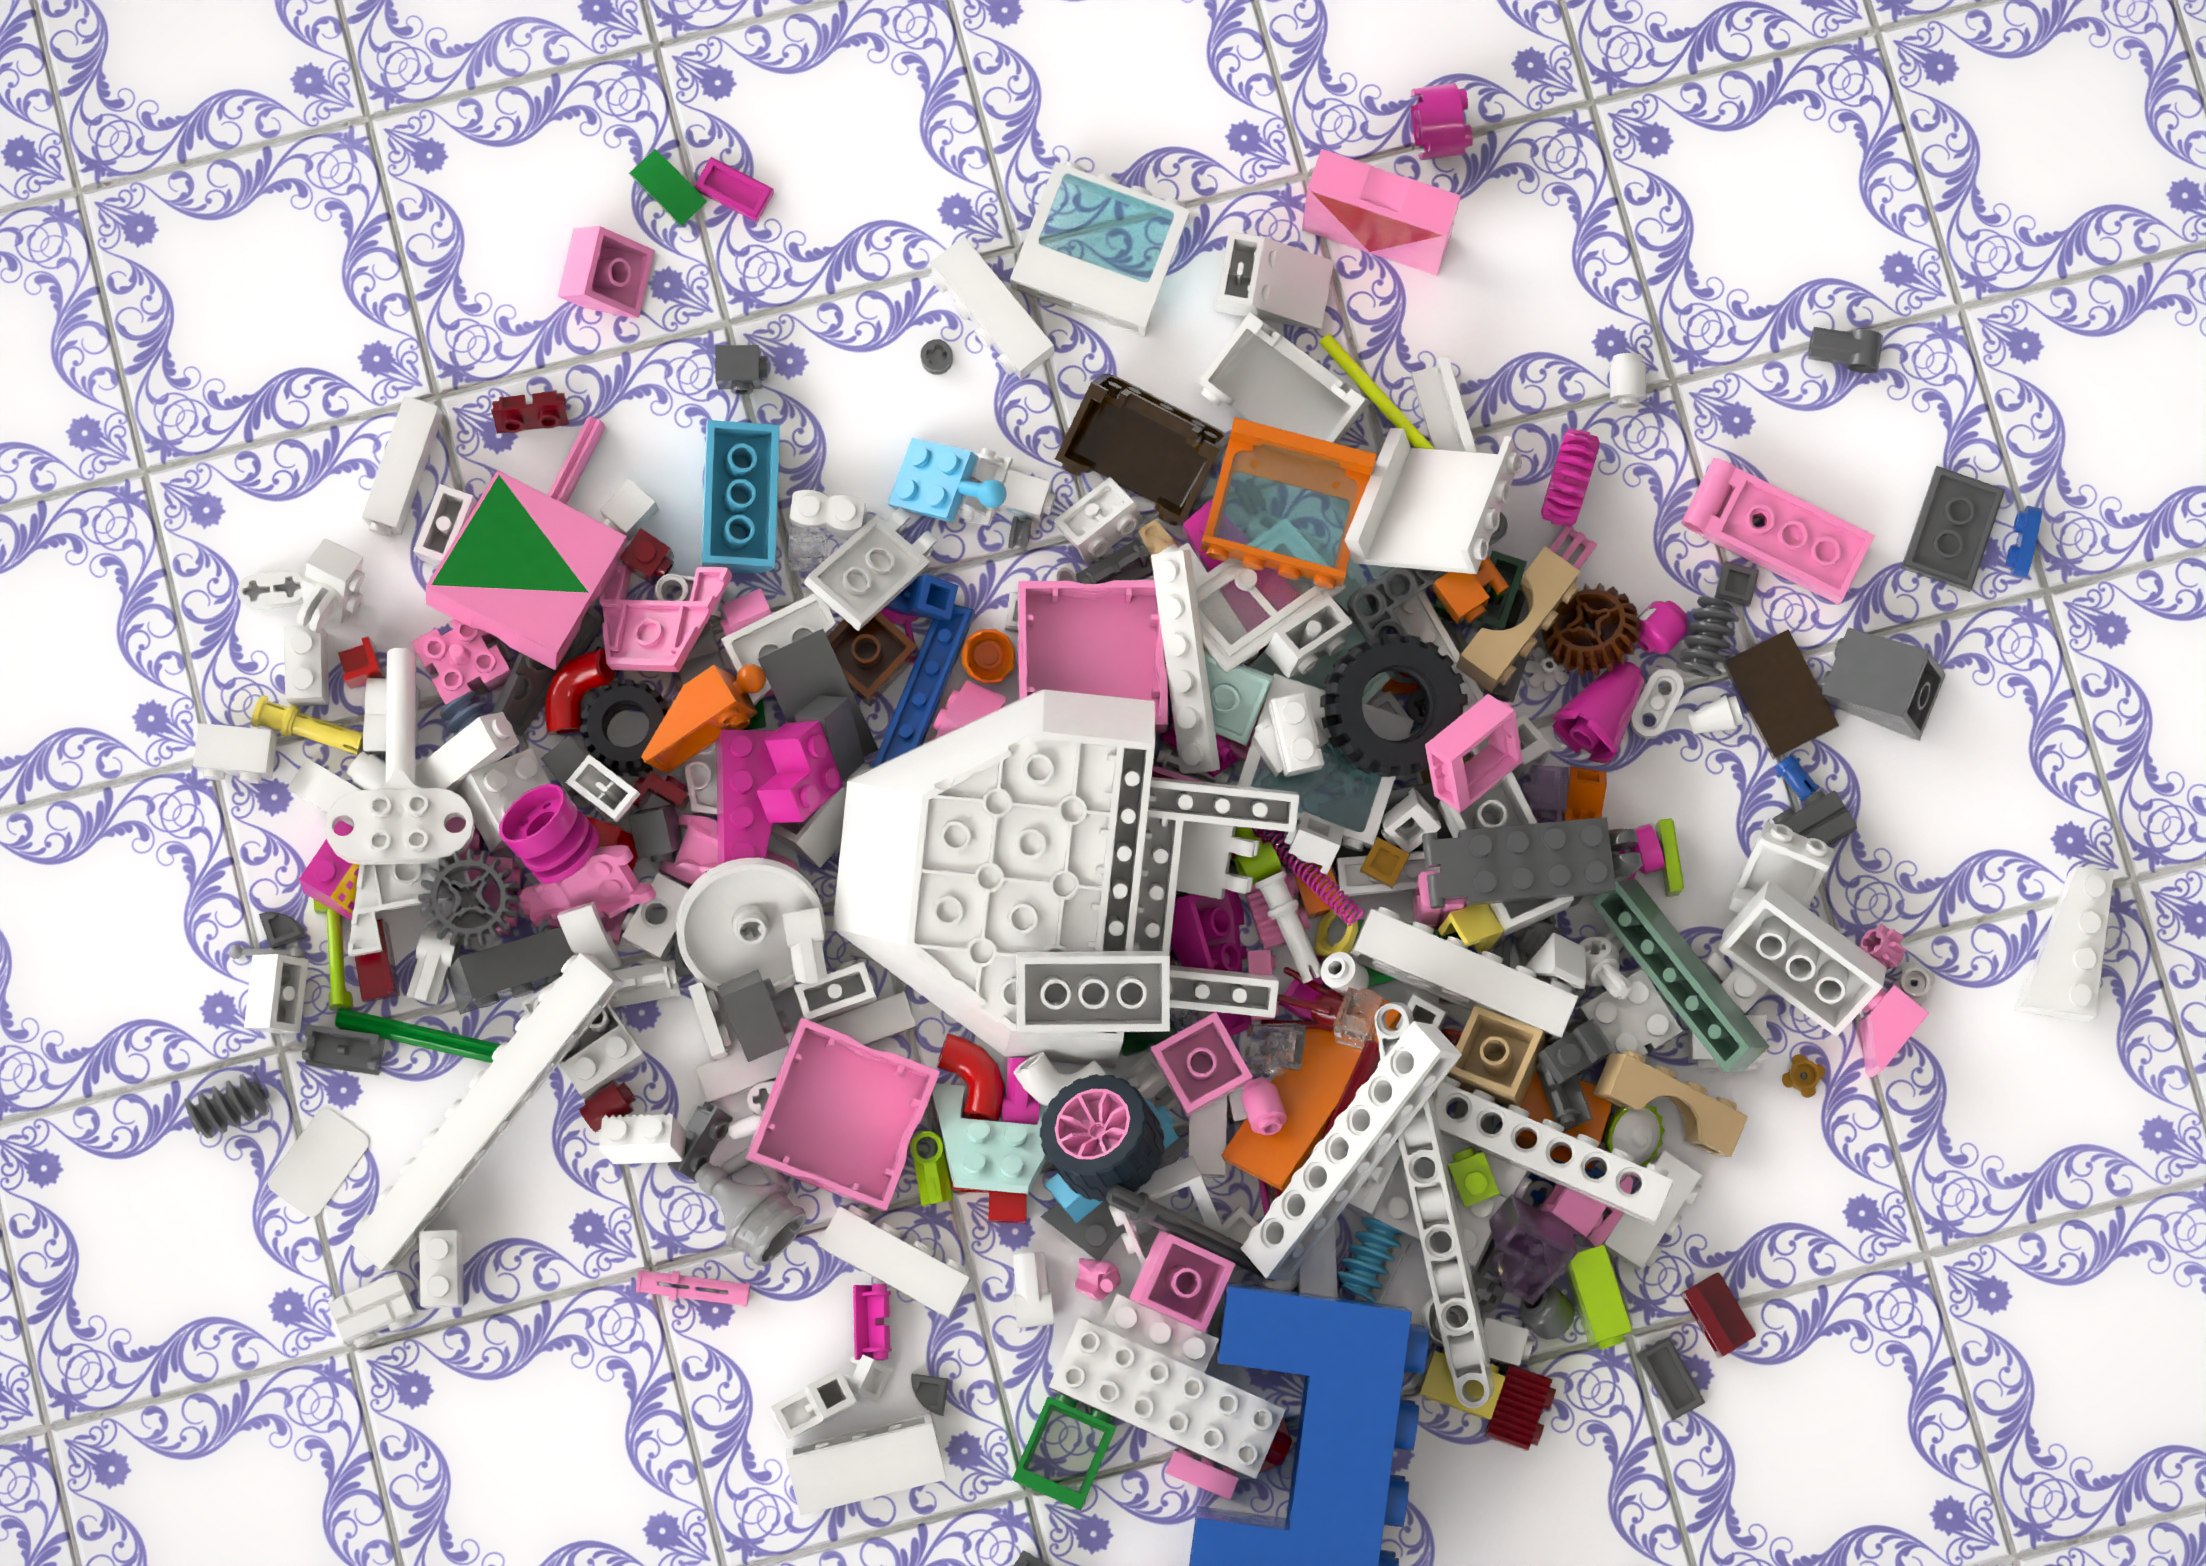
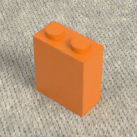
(1537, 1104)

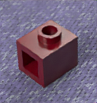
(648, 557)

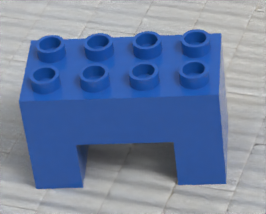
(1345, 1432)

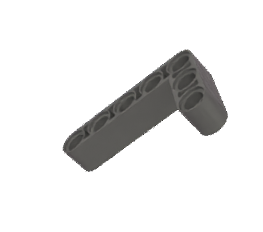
(1386, 601)

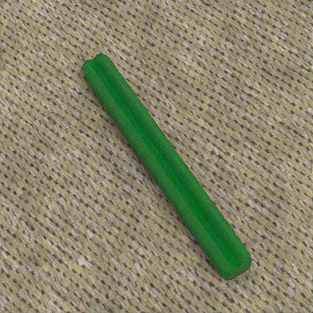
(416, 1035)

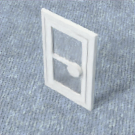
(1246, 606)

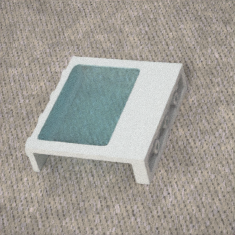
(1099, 247)
(1339, 789)

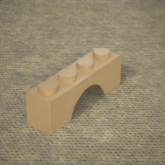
(1493, 652)
(1707, 1121)

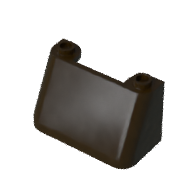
(1143, 446)

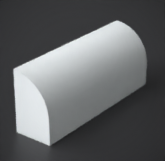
(865, 1464)

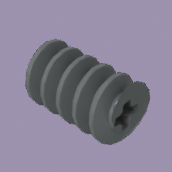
(1707, 637)
(227, 1106)

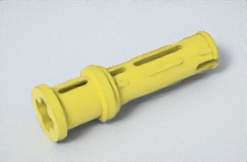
(291, 722)

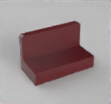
(377, 970)
(1718, 1315)

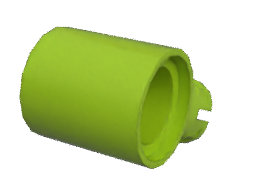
(1259, 866)

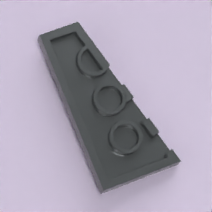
(529, 679)
(1098, 1229)

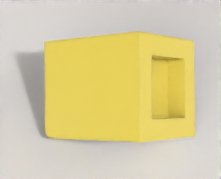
(1474, 925)

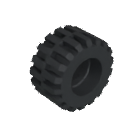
(604, 708)

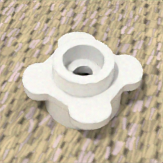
(1924, 981)

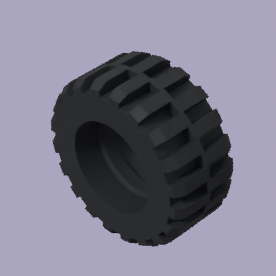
(1344, 702)

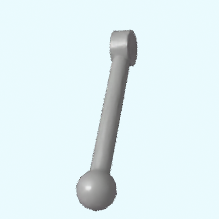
(237, 951)

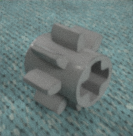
(1535, 935)

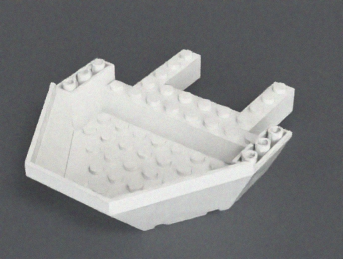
(1034, 841)

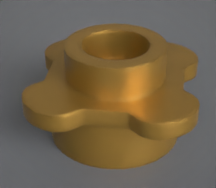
(1813, 1071)

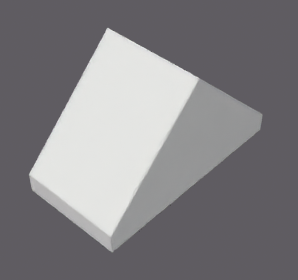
(602, 788)
(1560, 961)

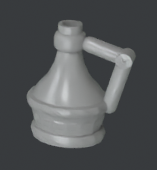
(756, 1217)

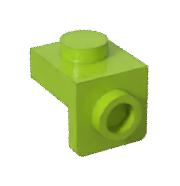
(1472, 1176)

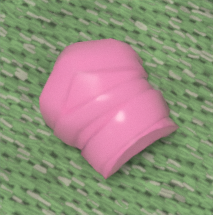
(1097, 1278)

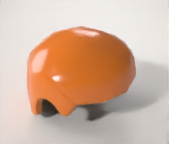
(988, 656)

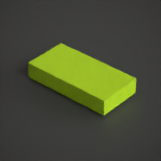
(1672, 871)

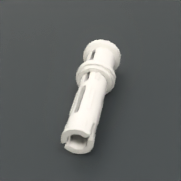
(1283, 909)

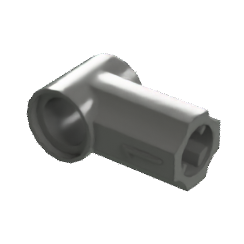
(1856, 349)

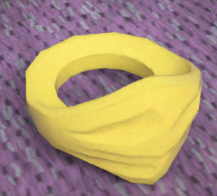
(1322, 945)

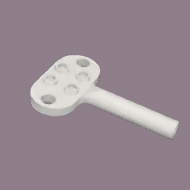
(399, 819)

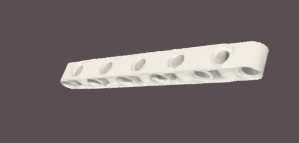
(1434, 1212)

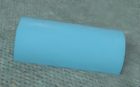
(740, 496)

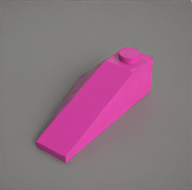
(1209, 938)

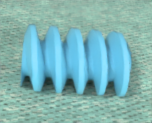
(1368, 1258)

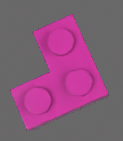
(804, 773)

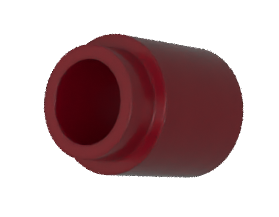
(608, 1101)

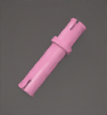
(648, 1283)

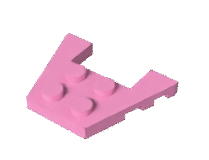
(657, 632)

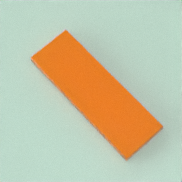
(1309, 1103)

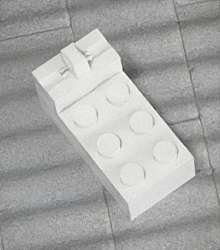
(1388, 1199)

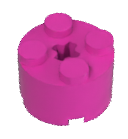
(1440, 121)

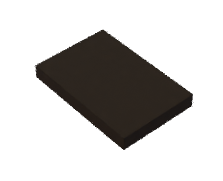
(1780, 694)

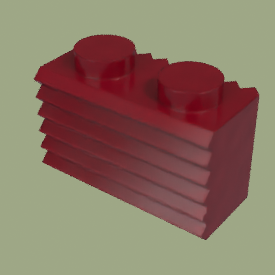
(1520, 1408)

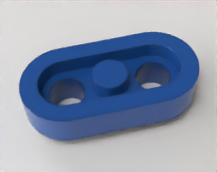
(2027, 527)

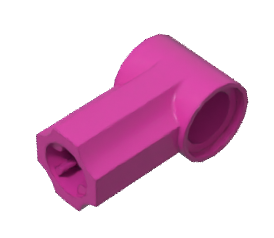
(1018, 1103)

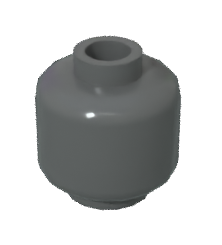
(1549, 1315)

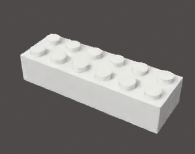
(1461, 975)

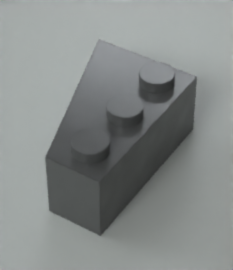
(508, 970)

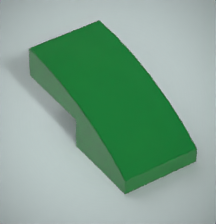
(667, 187)

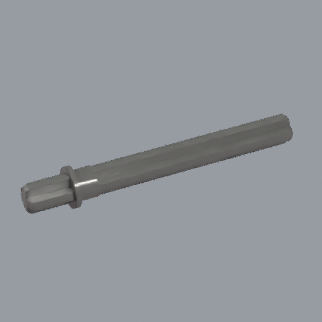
(1142, 1208)

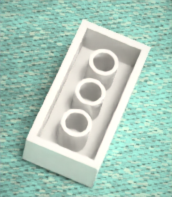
(1499, 807)
(1802, 958)
(1093, 991)

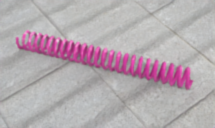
(1313, 880)

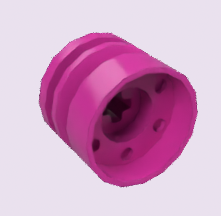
(549, 833)

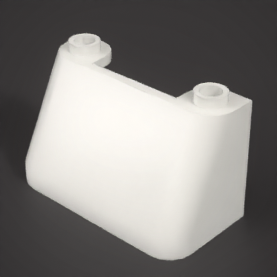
(1280, 384)

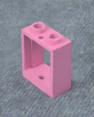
(1464, 783)

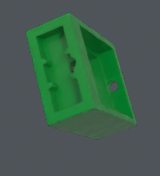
(1047, 1487)

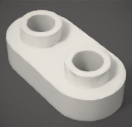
(1656, 704)

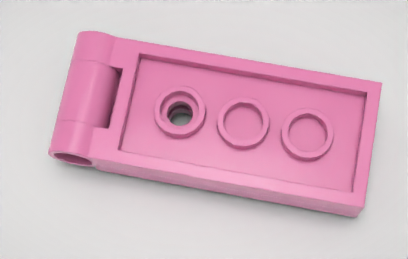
(1796, 536)

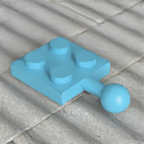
(937, 478)

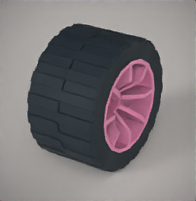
(1101, 1136)

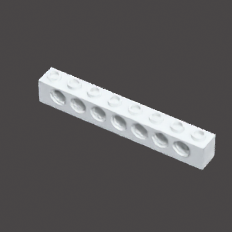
(1314, 1202)
(1644, 1204)

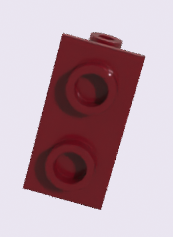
(514, 415)

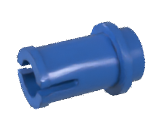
(1796, 777)

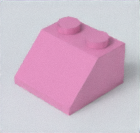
(606, 272)
(1887, 1026)

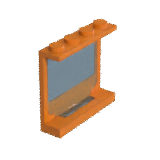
(1286, 503)

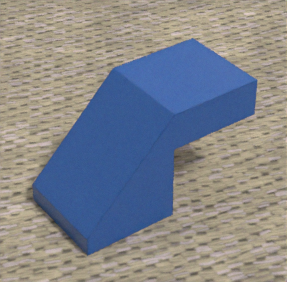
(926, 598)

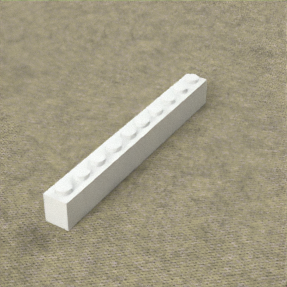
(485, 1111)

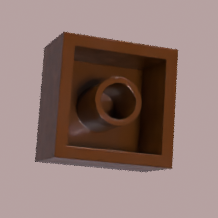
(872, 655)

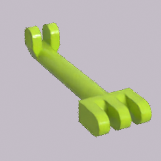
(338, 996)

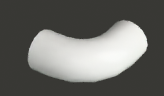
(1045, 1081)

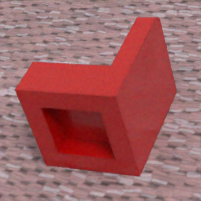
(361, 663)

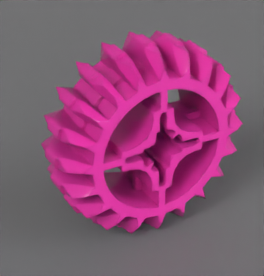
(1570, 477)

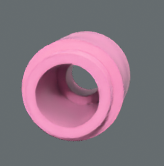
(1263, 1106)

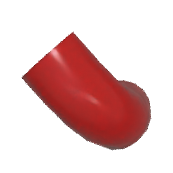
(570, 686)
(979, 1073)

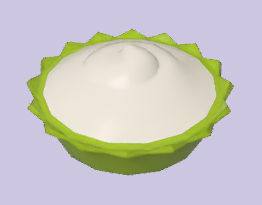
(1635, 1133)

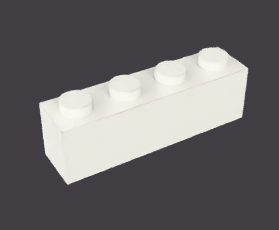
(991, 308)
(894, 1261)

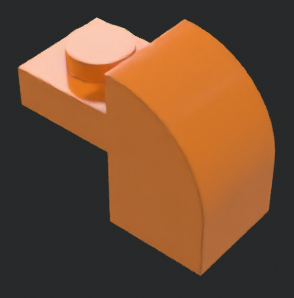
(1585, 794)

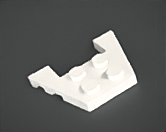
(391, 888)

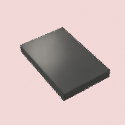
(1953, 528)

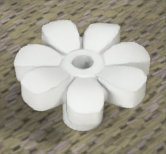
(1545, 675)

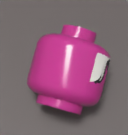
(1662, 627)

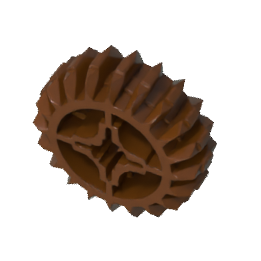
(1607, 614)

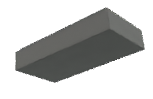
(1670, 1378)

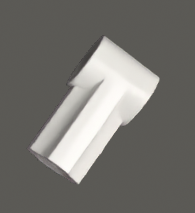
(805, 939)
(432, 966)
(1033, 1299)

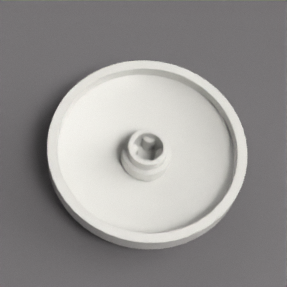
(735, 921)

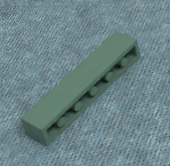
(1681, 976)

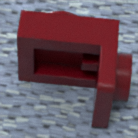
(669, 790)

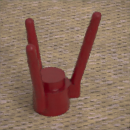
(1323, 1008)

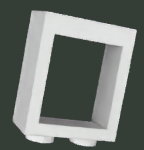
(1163, 1182)

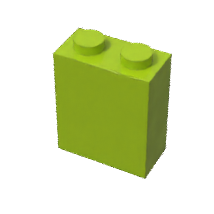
(1598, 1298)

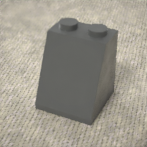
(1883, 682)

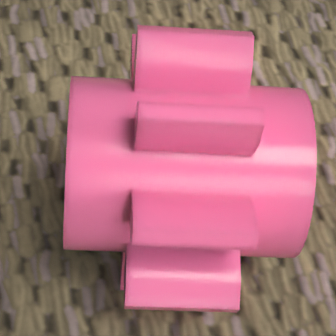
(1884, 946)

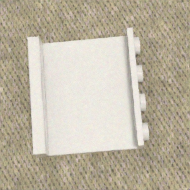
(1431, 506)

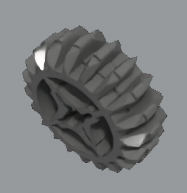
(443, 879)

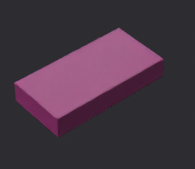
(734, 189)

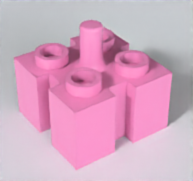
(461, 660)

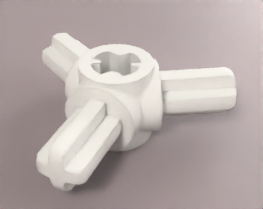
(1603, 964)

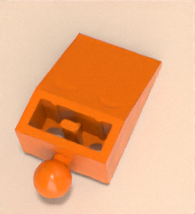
(700, 712)

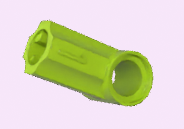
(931, 1173)

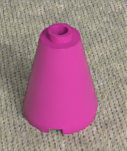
(1600, 713)

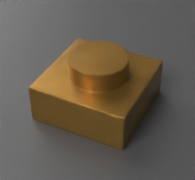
(1384, 862)

